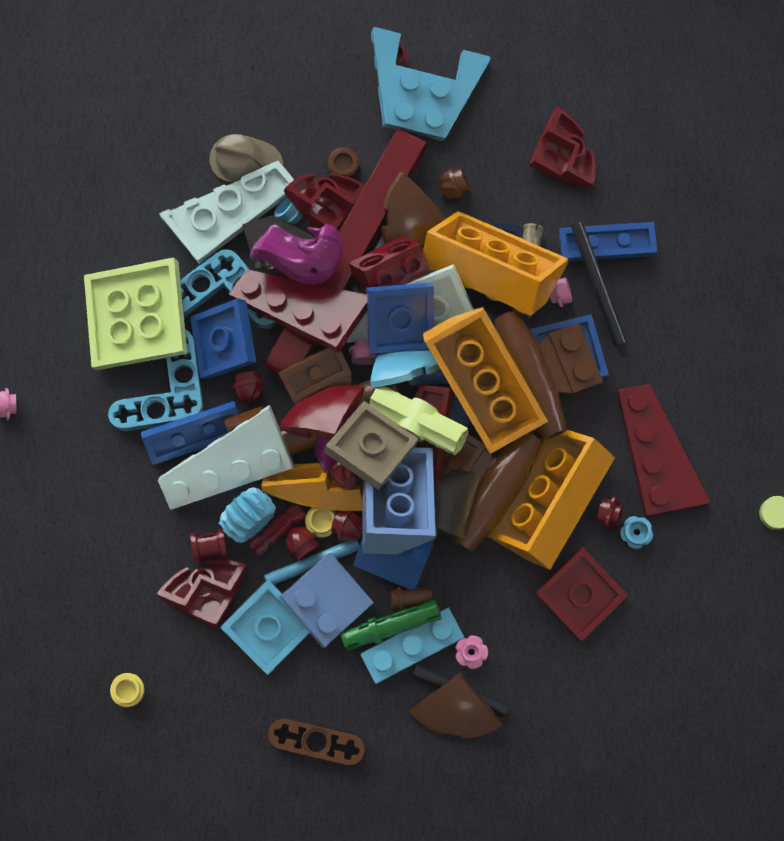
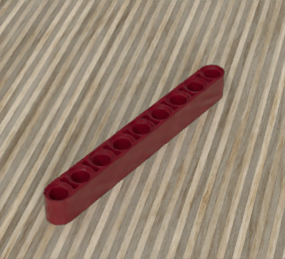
(358, 235)

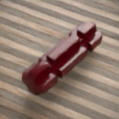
(277, 529)

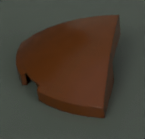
(409, 212)
(456, 711)

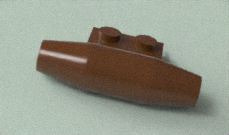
(551, 368)
(313, 375)
(498, 484)

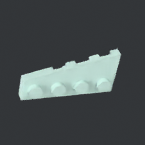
(218, 217)
(449, 299)
(238, 458)

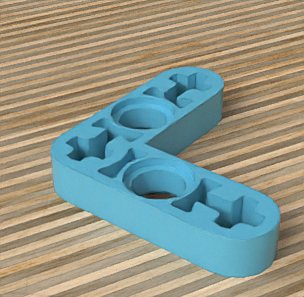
(227, 279)
(178, 394)

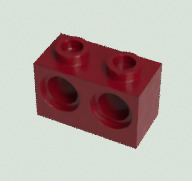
(390, 265)

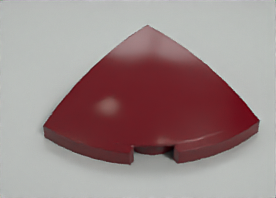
(563, 152)
(324, 198)
(323, 412)
(206, 591)

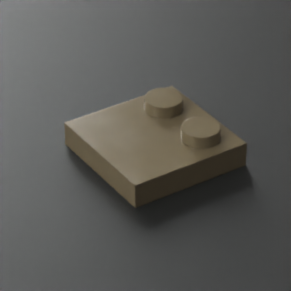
(371, 445)

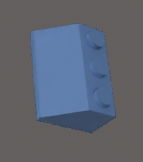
(403, 509)

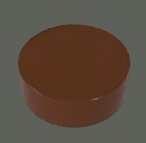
(343, 162)

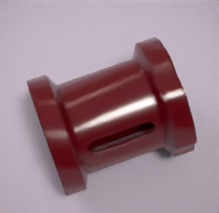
(208, 545)

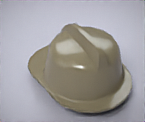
(240, 155)

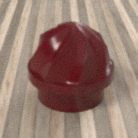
(248, 386)
(343, 476)
(347, 526)
(301, 542)

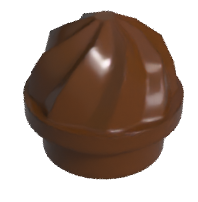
(454, 184)

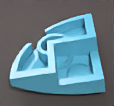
(401, 366)

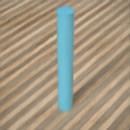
(307, 563)

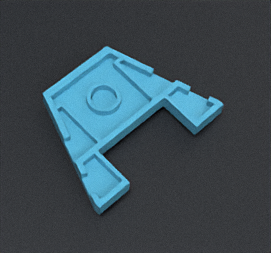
(417, 99)

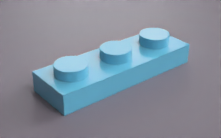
(411, 647)

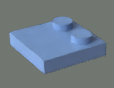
(326, 599)

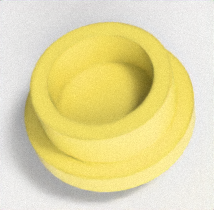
(320, 521)
(127, 690)

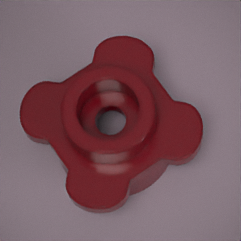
(610, 513)

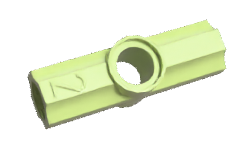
(420, 419)

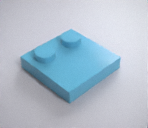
(265, 628)

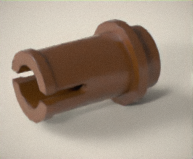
(407, 598)

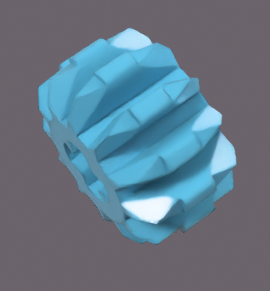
(247, 515)

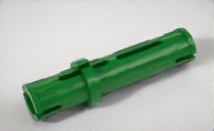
(378, 629)

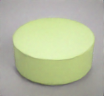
(772, 513)

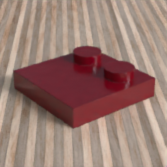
(581, 594)

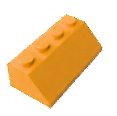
(494, 262)
(484, 378)
(553, 497)

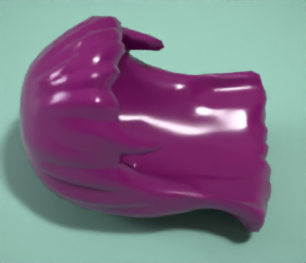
(298, 258)

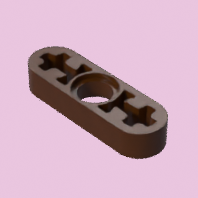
(294, 728)

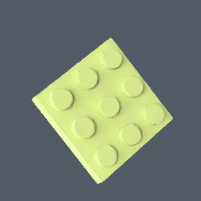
(135, 314)

